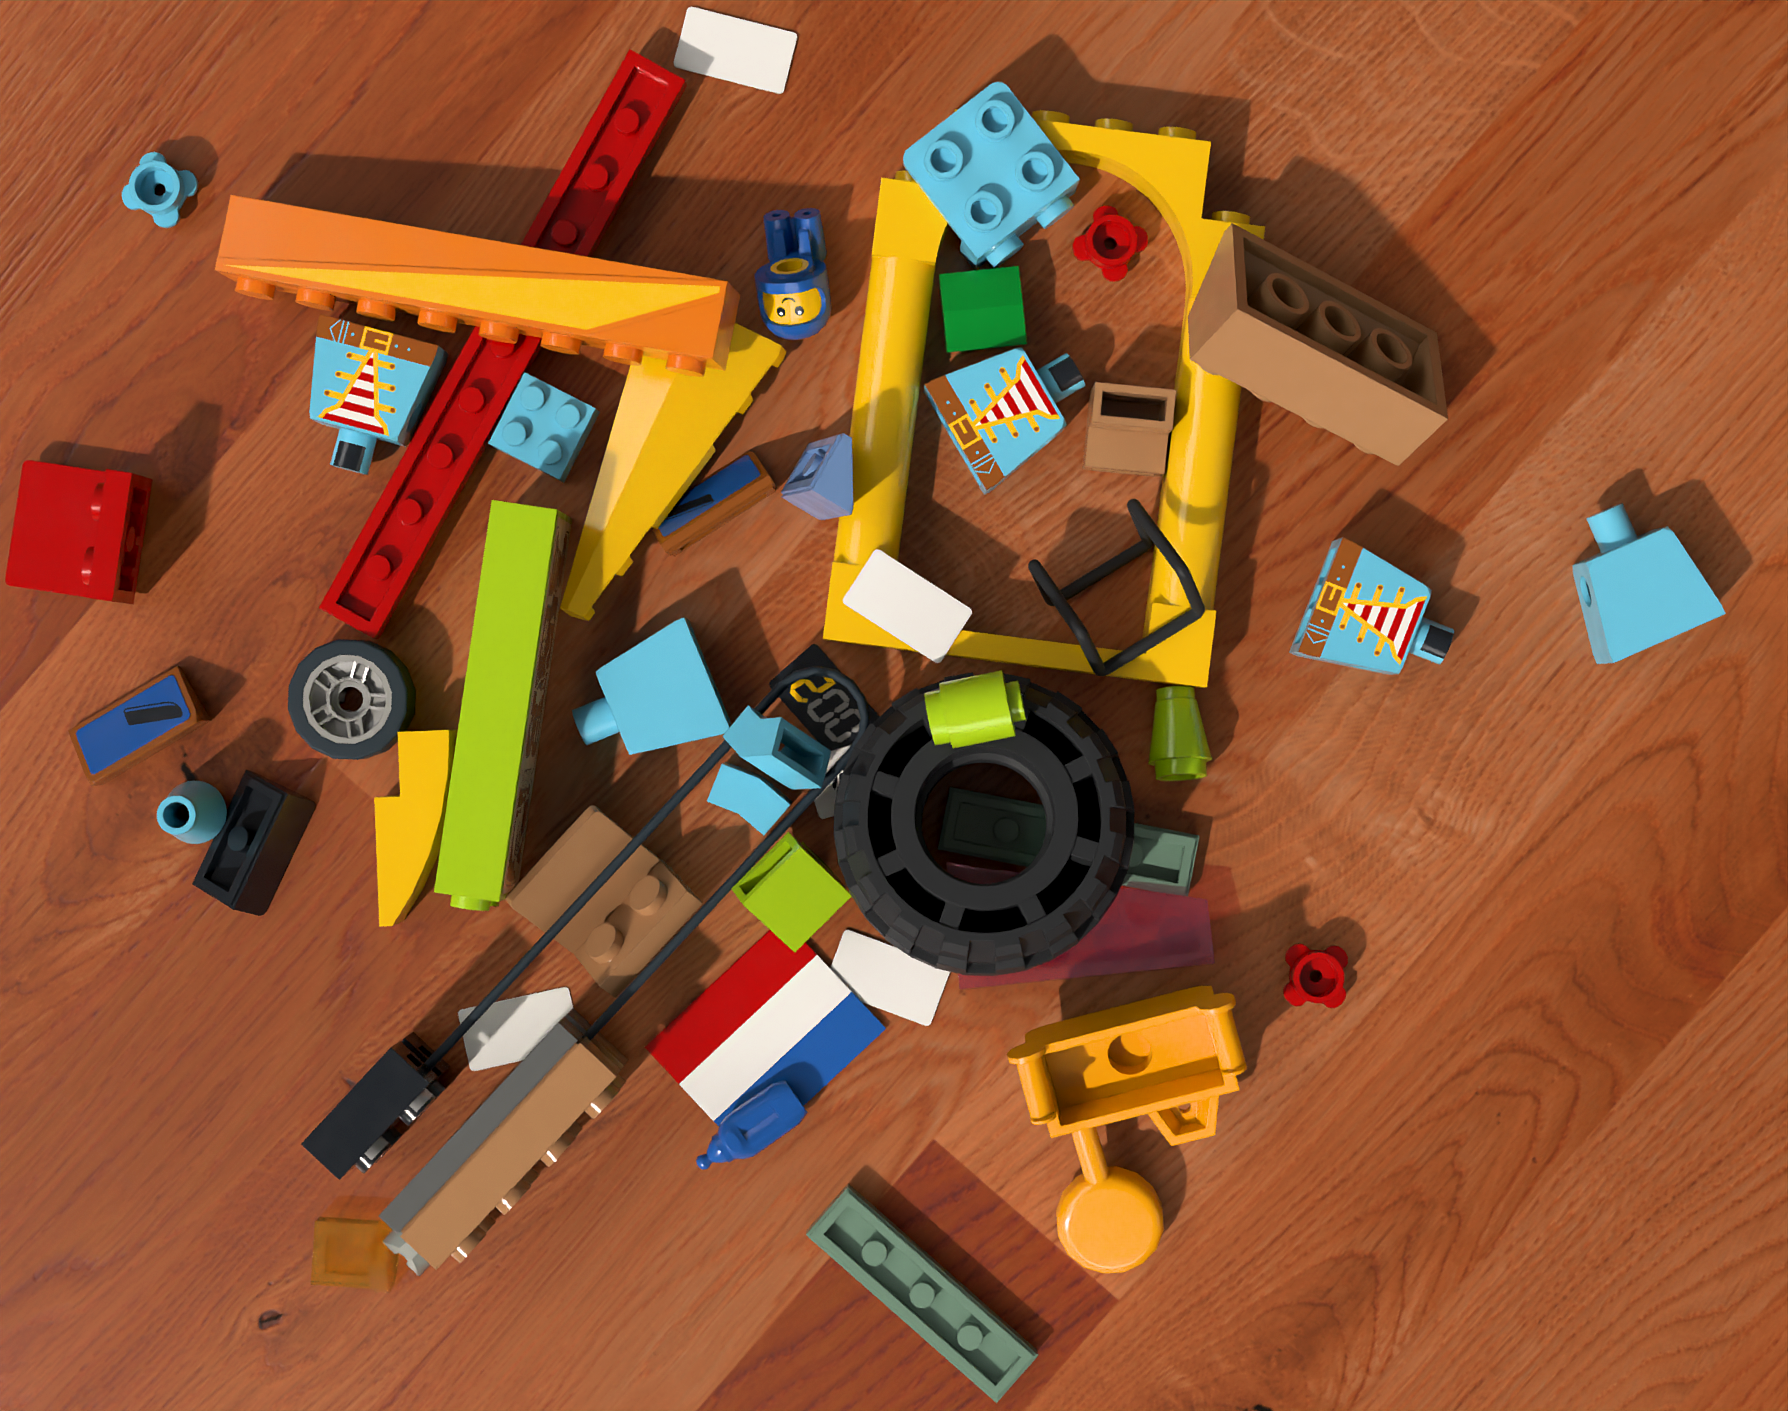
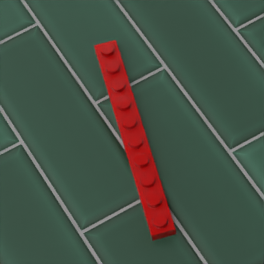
(490, 370)

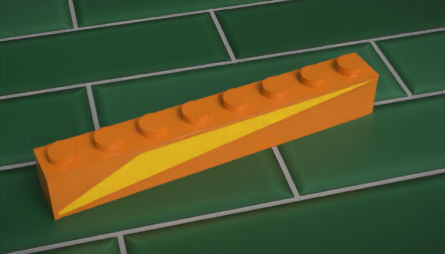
(478, 283)

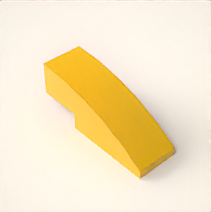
(413, 822)

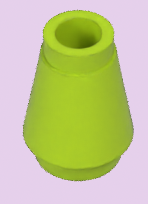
(1178, 736)

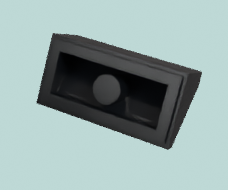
(254, 844)

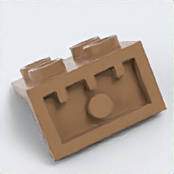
(626, 916)

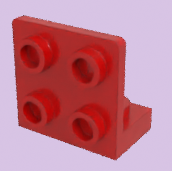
(78, 531)

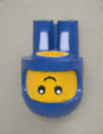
(795, 283)

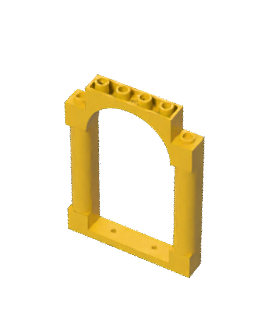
(1199, 448)

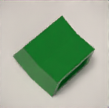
(982, 309)

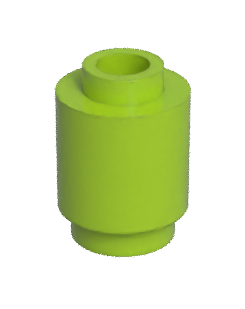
(974, 710)

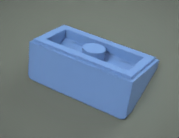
(823, 479)

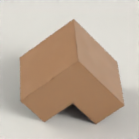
(1128, 429)

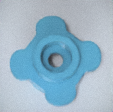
(141, 189)

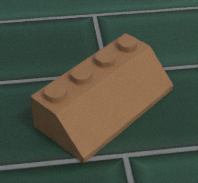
(1317, 347)

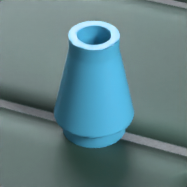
(205, 809)

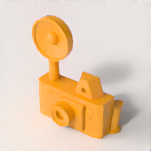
(1114, 1069)

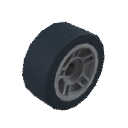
(320, 689)

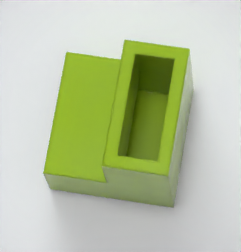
(791, 891)

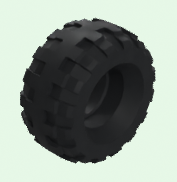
(1003, 923)

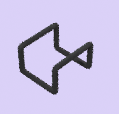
(1149, 535)

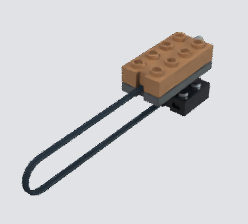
(537, 1105)

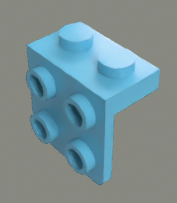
(992, 175)

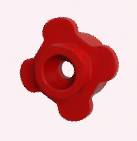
(1106, 225)
(1328, 989)

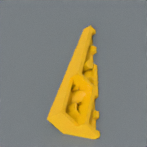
(654, 455)

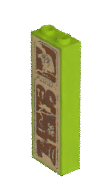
(502, 704)

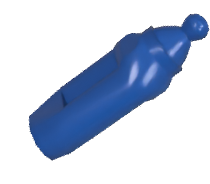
(755, 1125)

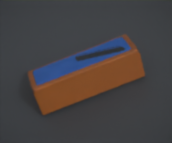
(714, 503)
(137, 727)

